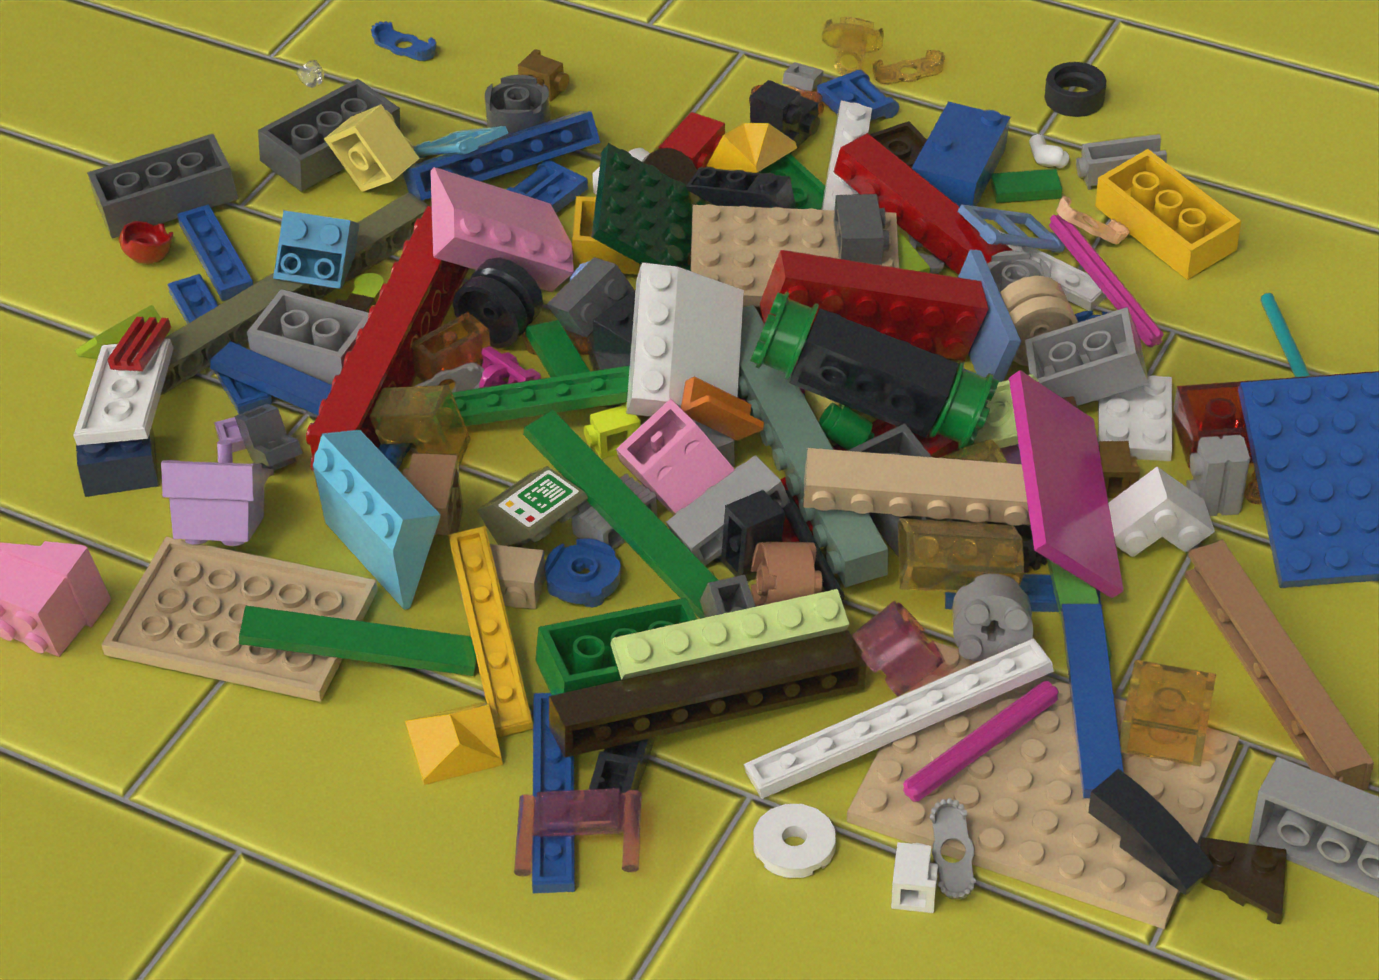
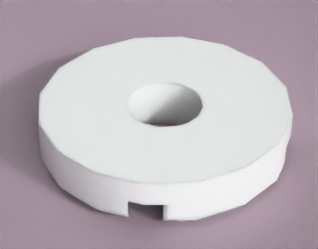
(800, 822)

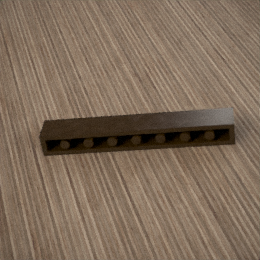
(706, 693)

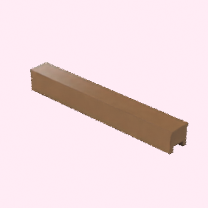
(1277, 667)

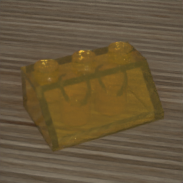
(952, 554)

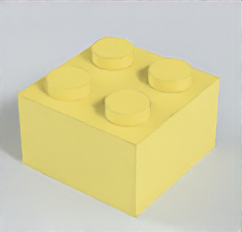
(372, 148)

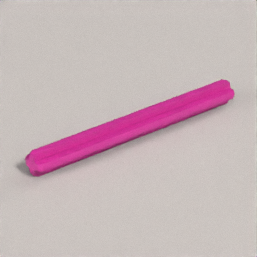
(1106, 279)

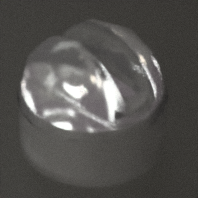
(311, 74)

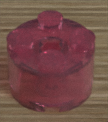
(898, 647)

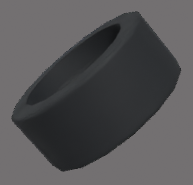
(1078, 75)

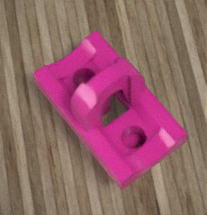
(501, 366)

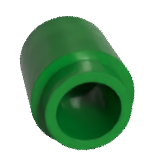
(845, 426)

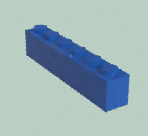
(509, 152)

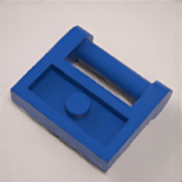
(849, 89)
(552, 185)

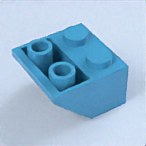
(315, 249)

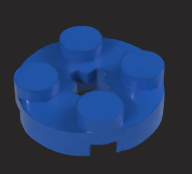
(583, 588)

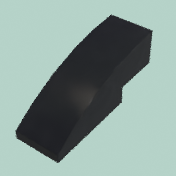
(1149, 831)

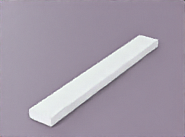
(898, 718)

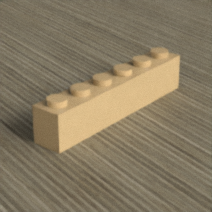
(915, 486)

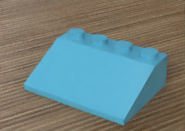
(375, 511)

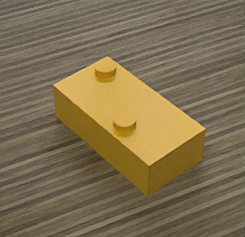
(1168, 214)

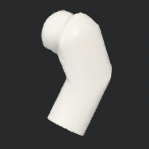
(1046, 154)

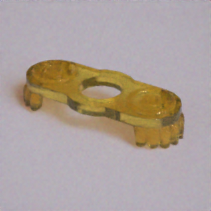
(925, 67)

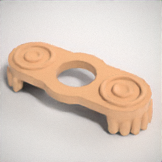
(1113, 232)

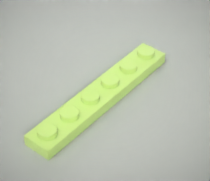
(729, 634)

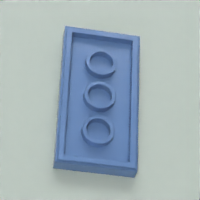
(997, 337)

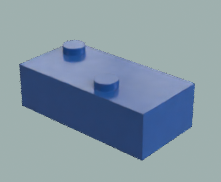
(963, 152)

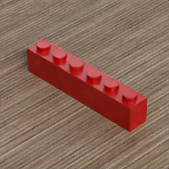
(918, 205)

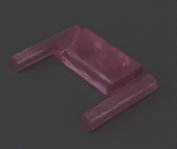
(579, 814)

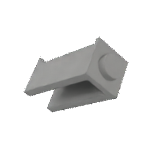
(1104, 156)

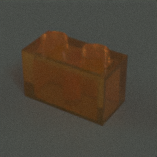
(450, 347)

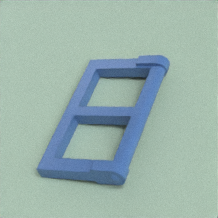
(1006, 219)

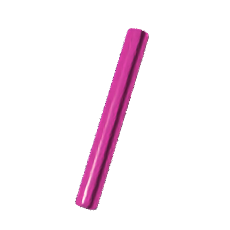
(980, 741)

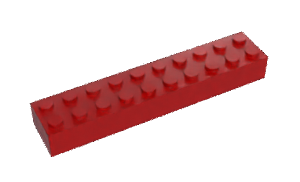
(407, 309)

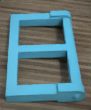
(460, 141)

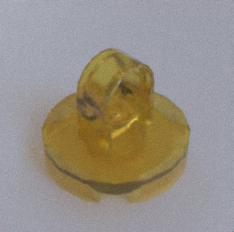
(852, 38)

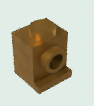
(545, 71)
(1118, 466)

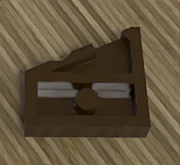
(1247, 874)

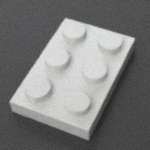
(1141, 418)

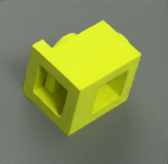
(610, 429)

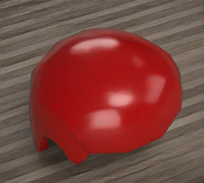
(145, 242)

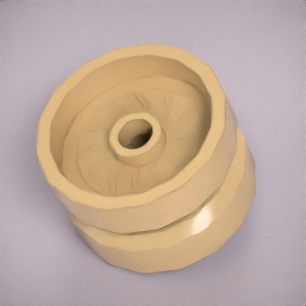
(1036, 308)

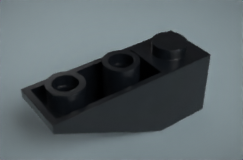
(742, 188)

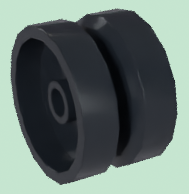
(500, 298)

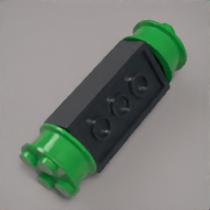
(874, 372)

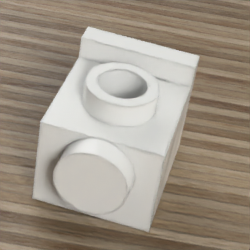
(914, 878)

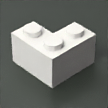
(1157, 509)

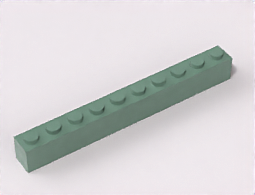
(790, 428)

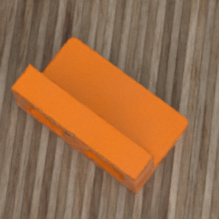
(719, 410)

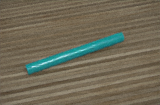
(1284, 335)

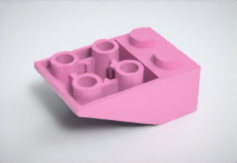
(673, 457)

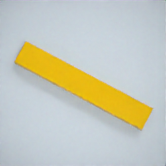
(490, 631)

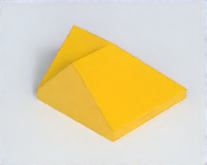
(751, 148)
(454, 742)

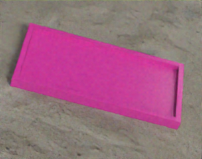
(1065, 485)

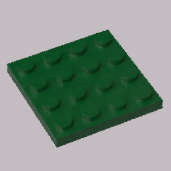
(642, 211)

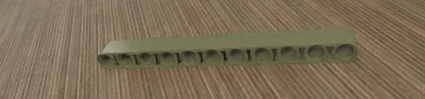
(204, 337)

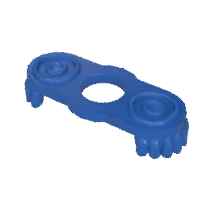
(388, 38)

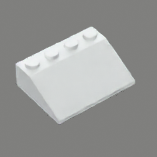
(681, 331)

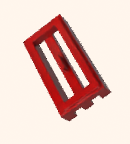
(134, 342)

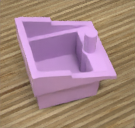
(215, 498)

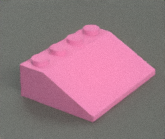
(489, 222)

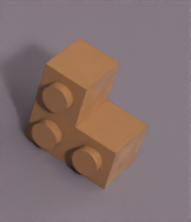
(439, 484)

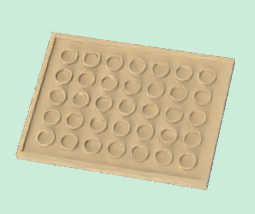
(1030, 804)

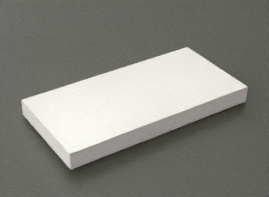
(122, 402)

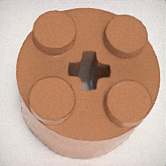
(784, 571)

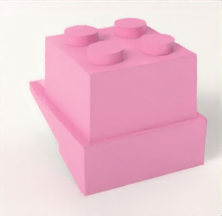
(48, 594)

